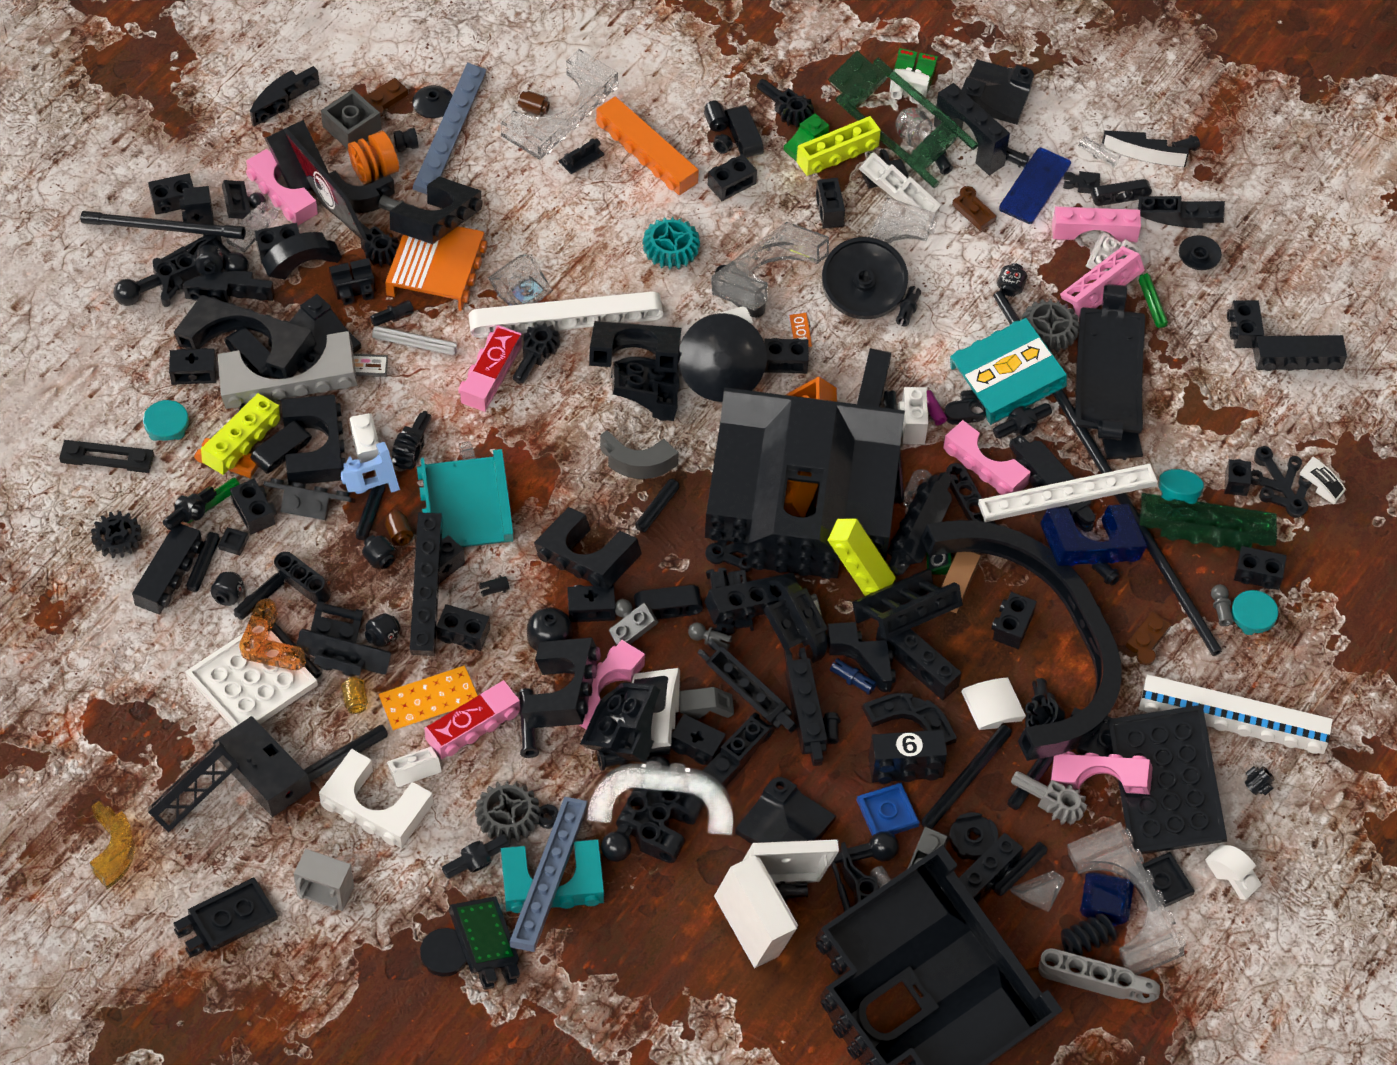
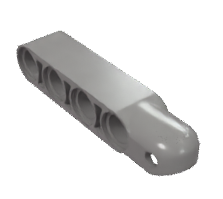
(1088, 968)

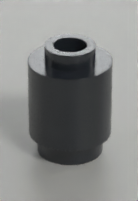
(716, 116)

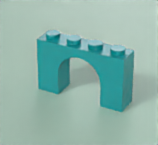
(582, 889)

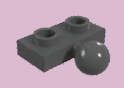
(634, 622)

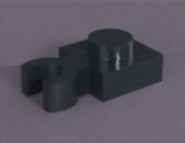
(1084, 181)

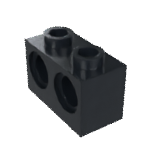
(732, 177)
(167, 191)
(830, 203)
(269, 237)
(1245, 322)
(783, 357)
(249, 507)
(1260, 564)
(1015, 620)
(464, 622)

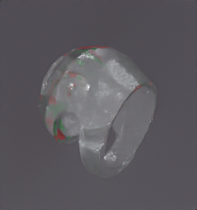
(913, 123)

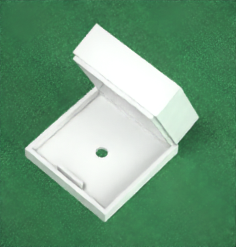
(755, 904)

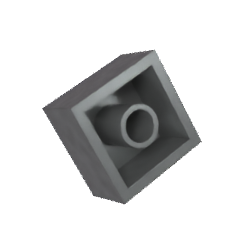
(351, 118)

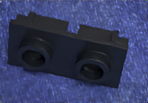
(582, 156)

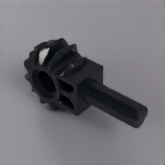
(789, 105)
(378, 246)
(535, 350)
(410, 443)

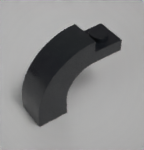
(367, 197)
(296, 250)

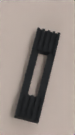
(138, 459)

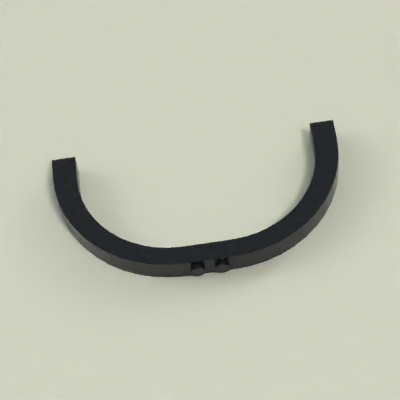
(1000, 541)

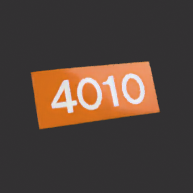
(800, 327)

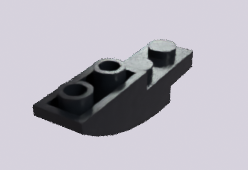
(276, 96)
(1175, 212)
(229, 284)
(737, 751)

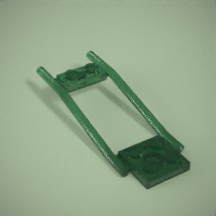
(860, 78)

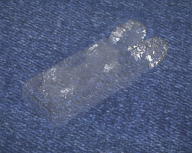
(253, 222)

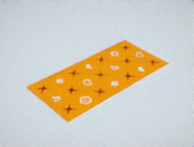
(427, 697)

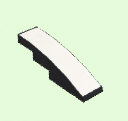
(1147, 150)

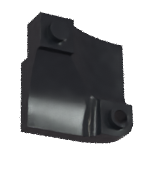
(999, 89)
(319, 318)
(639, 382)
(623, 722)
(784, 816)

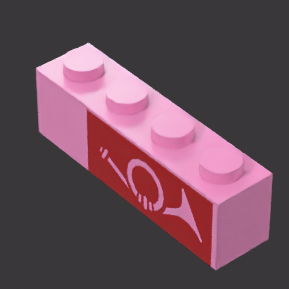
(490, 368)
(472, 720)

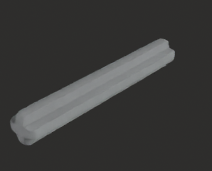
(414, 340)

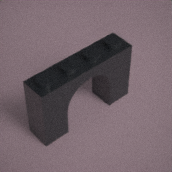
(989, 134)
(457, 205)
(613, 336)
(326, 462)
(598, 568)
(570, 703)

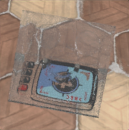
(520, 281)

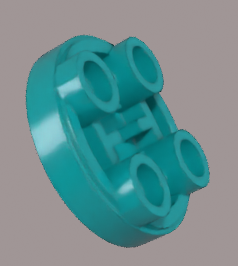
(166, 420)
(1180, 485)
(1254, 612)

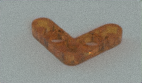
(262, 645)

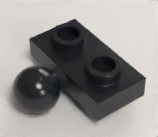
(237, 200)

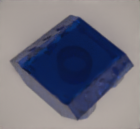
(1107, 896)

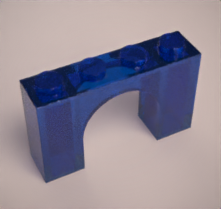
(1074, 548)

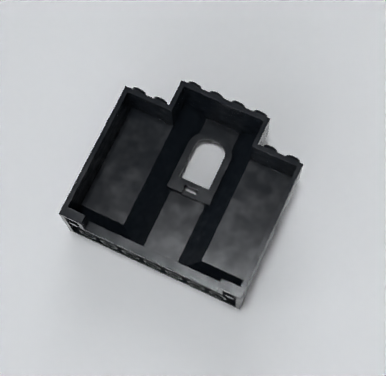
(772, 438)
(938, 939)

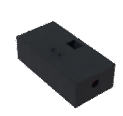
(264, 767)

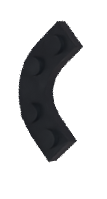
(909, 707)

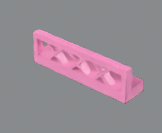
(1121, 273)

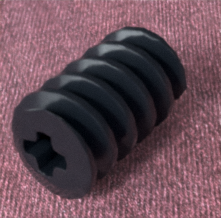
(1087, 933)

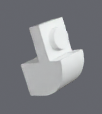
(1237, 867)

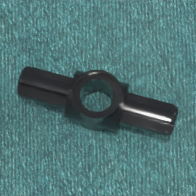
(1022, 420)
(189, 508)
(475, 856)

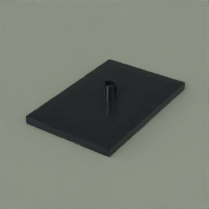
(1184, 790)

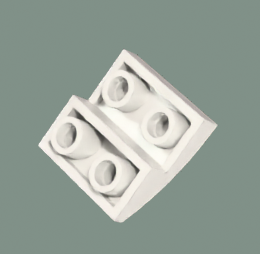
(1107, 246)
(993, 703)

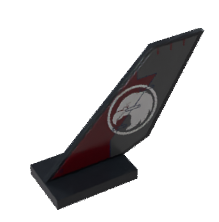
(304, 168)

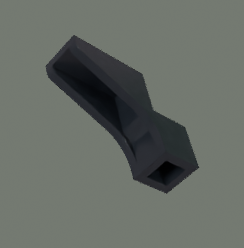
(871, 655)

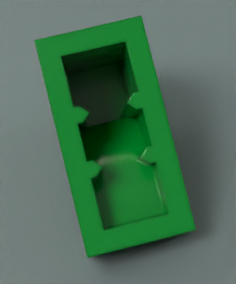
(809, 129)

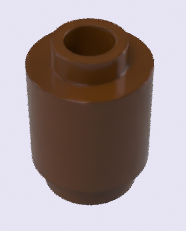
(534, 103)
(398, 528)

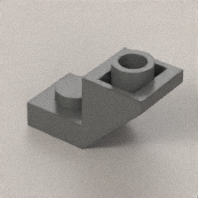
(699, 702)

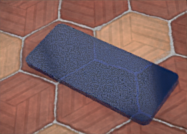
(1034, 185)

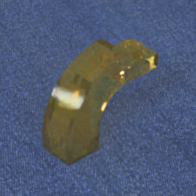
(118, 856)

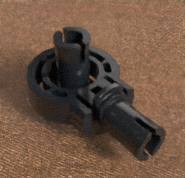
(1043, 706)

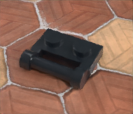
(334, 627)

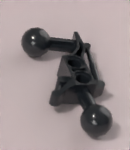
(174, 270)
(882, 847)

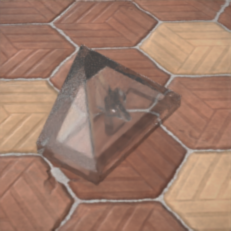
(1040, 890)

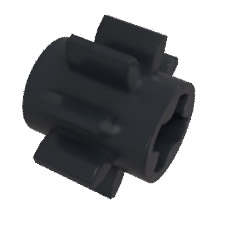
(1259, 780)

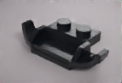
(797, 618)

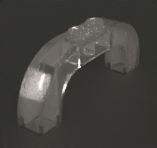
(667, 778)

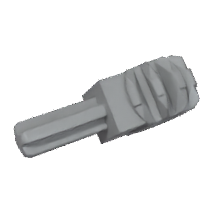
(1053, 798)

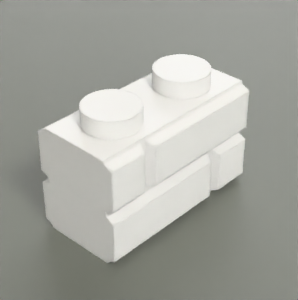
(364, 437)

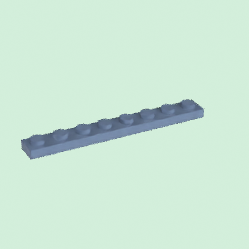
(450, 126)
(548, 874)

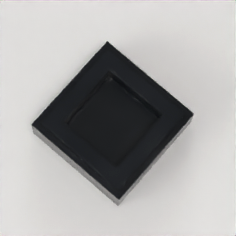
(233, 541)

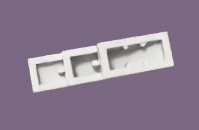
(896, 184)

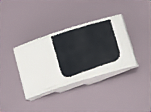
(666, 704)

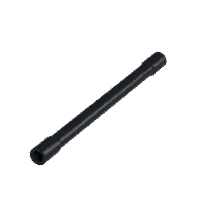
(226, 231)

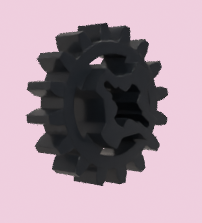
(116, 534)

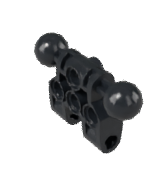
(665, 842)

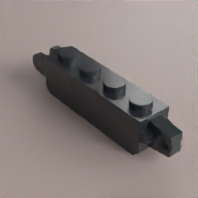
(1048, 470)
(926, 508)
(748, 687)
(805, 706)

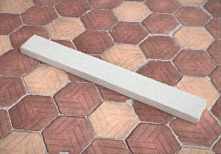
(1067, 492)

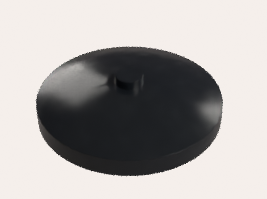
(864, 278)
(720, 354)

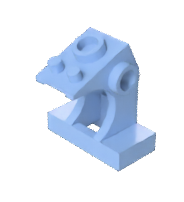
(382, 465)

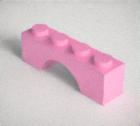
(295, 203)
(1073, 221)
(1003, 476)
(620, 665)
(1132, 772)

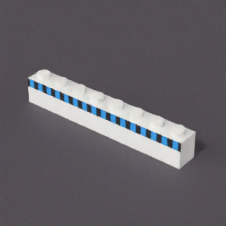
(1240, 714)

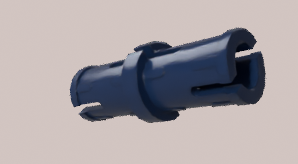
(853, 676)

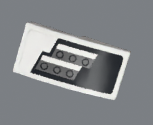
(1327, 482)

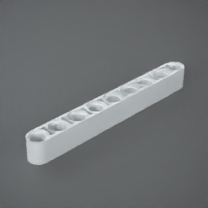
(568, 313)

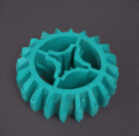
(671, 243)

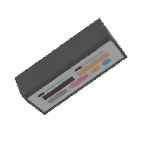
(371, 365)

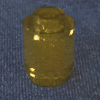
(354, 695)

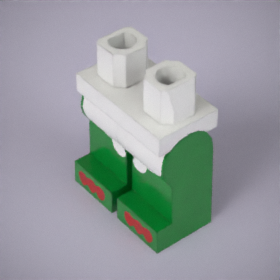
(920, 79)

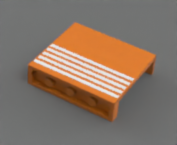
(439, 268)

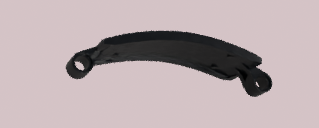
(1110, 367)

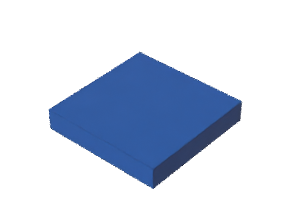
(888, 810)

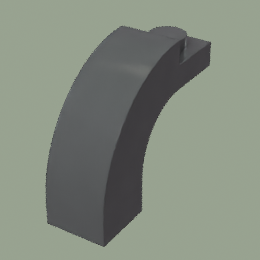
(638, 463)

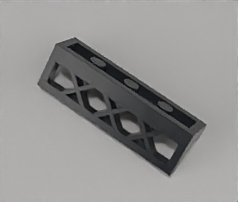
(186, 780)

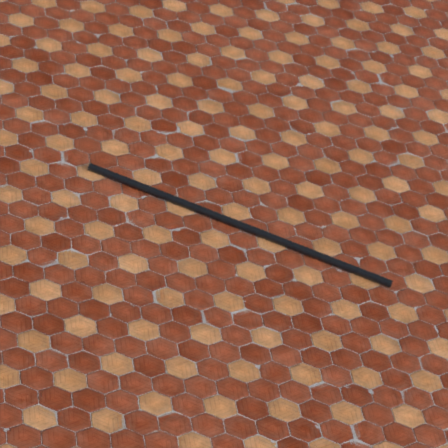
(1123, 498)

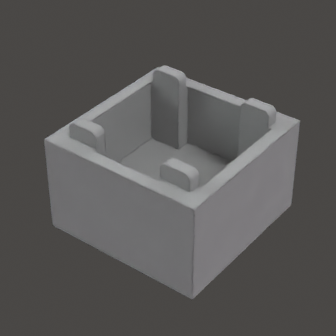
(323, 880)

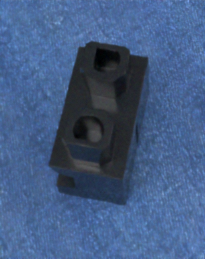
(362, 282)

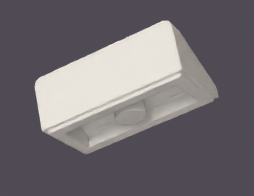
(414, 766)

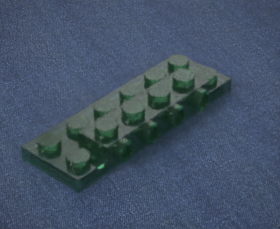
(1208, 522)

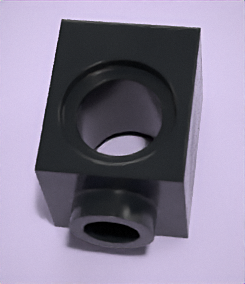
(1241, 483)

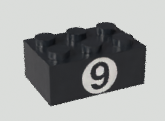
(907, 756)

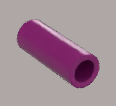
(935, 409)

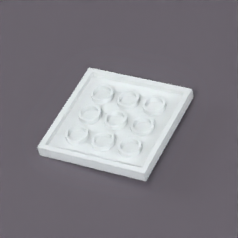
(246, 687)

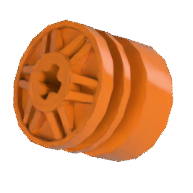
(373, 157)

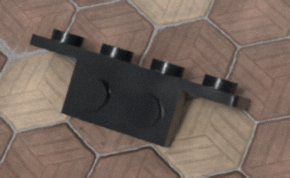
(306, 502)
(343, 654)

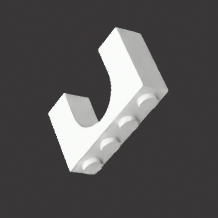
(392, 824)

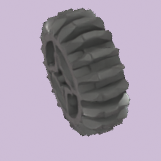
(1062, 321)
(517, 801)

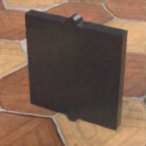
(1126, 448)

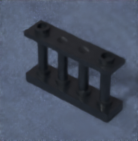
(913, 613)

